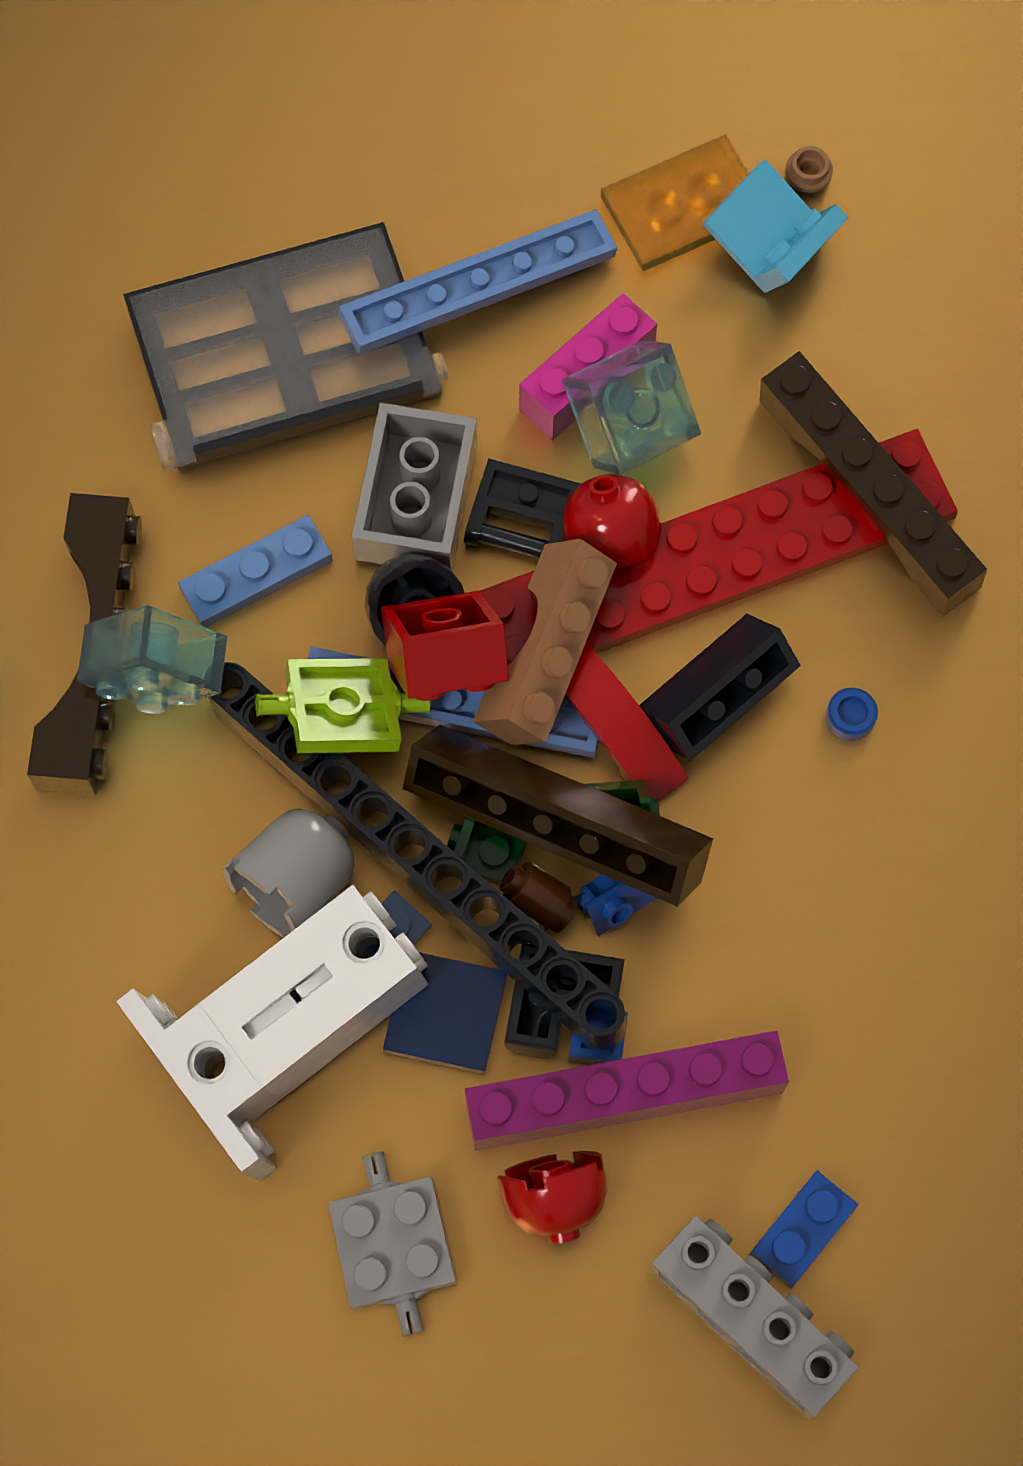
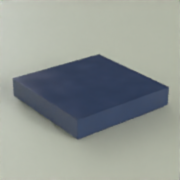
(451, 1017)

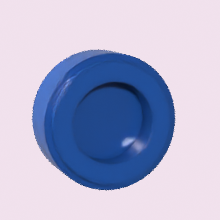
(851, 714)

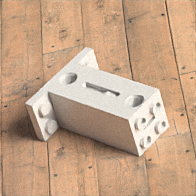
(281, 1019)

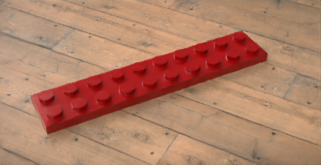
(732, 551)

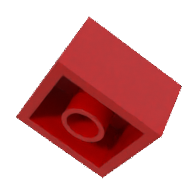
(445, 645)

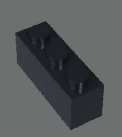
(720, 685)

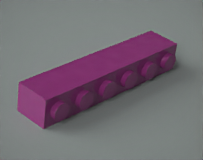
(626, 1090)

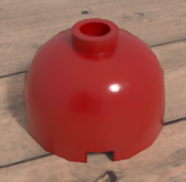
(614, 517)
(555, 1194)

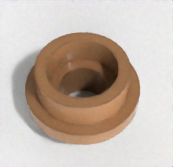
(809, 158)

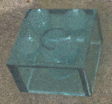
(631, 406)
(152, 659)

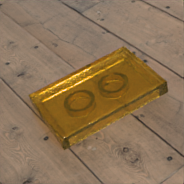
(667, 203)

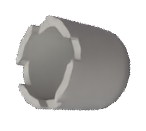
(292, 868)

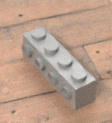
(754, 1316)

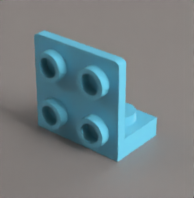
(770, 227)

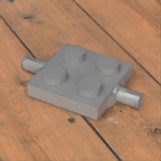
(392, 1243)

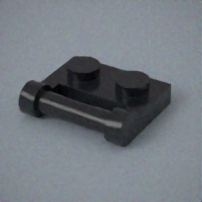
(519, 496)

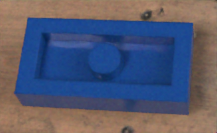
(803, 1229)

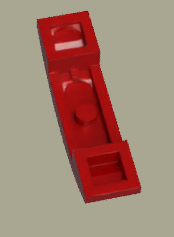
(622, 726)

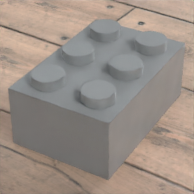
(414, 485)

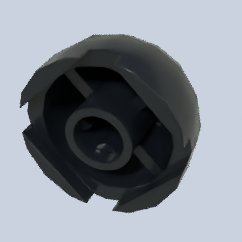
(406, 580)

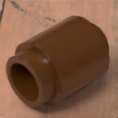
(539, 896)

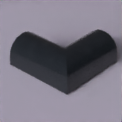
(530, 1025)

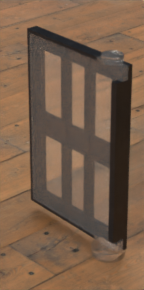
(262, 350)

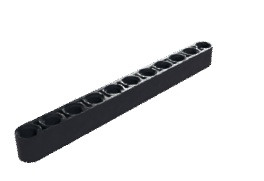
(427, 869)

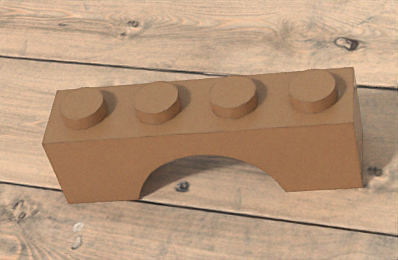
(569, 592)

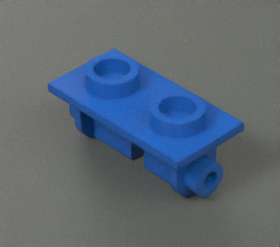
(610, 902)

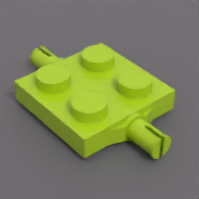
(341, 705)

